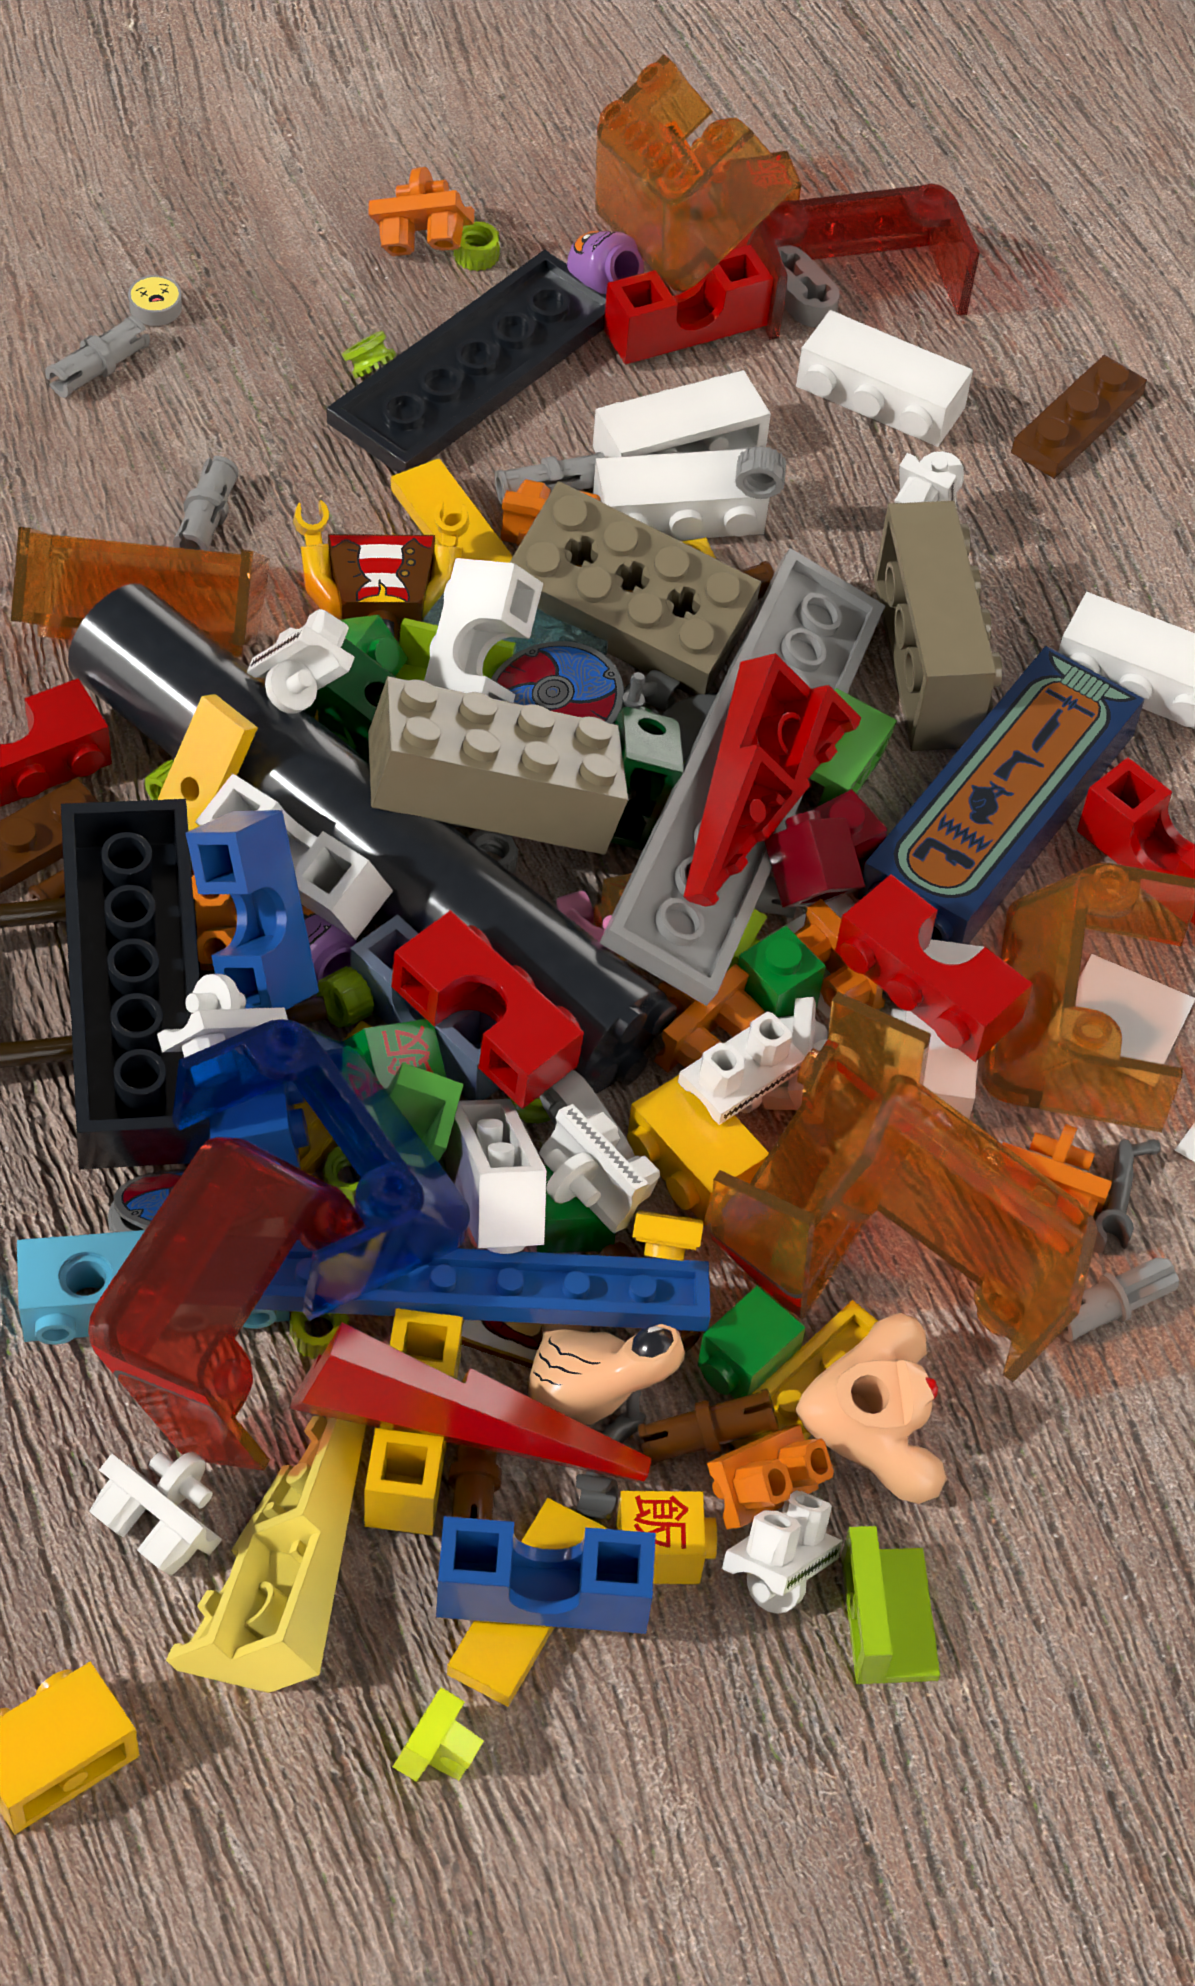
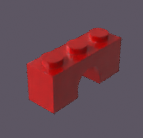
(649, 321)
(62, 743)
(1132, 824)
(456, 970)
(964, 1002)

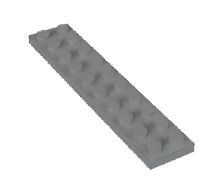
(821, 634)

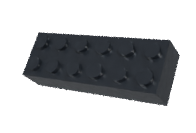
(129, 977)

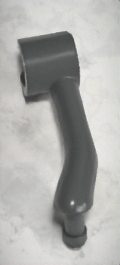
(653, 689)
(1115, 1219)

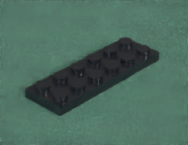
(470, 364)

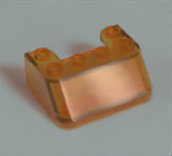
(676, 199)

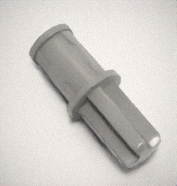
(1119, 1295)

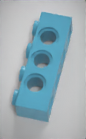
(61, 1266)

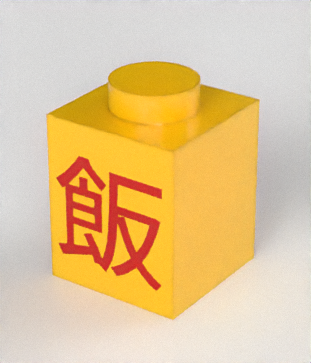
(681, 1531)

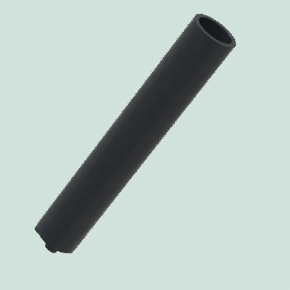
(160, 664)

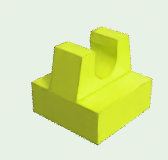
(439, 1741)

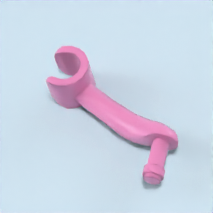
(579, 909)

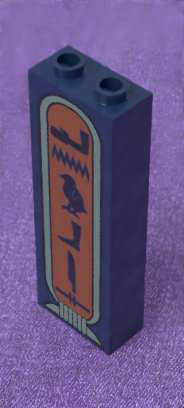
(1006, 792)

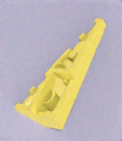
(280, 1594)

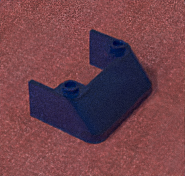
(402, 1192)

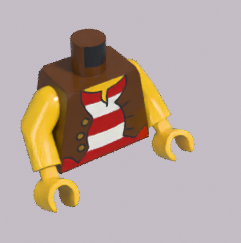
(378, 572)

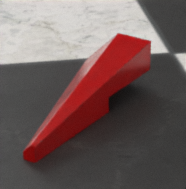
(767, 752)
(387, 1389)

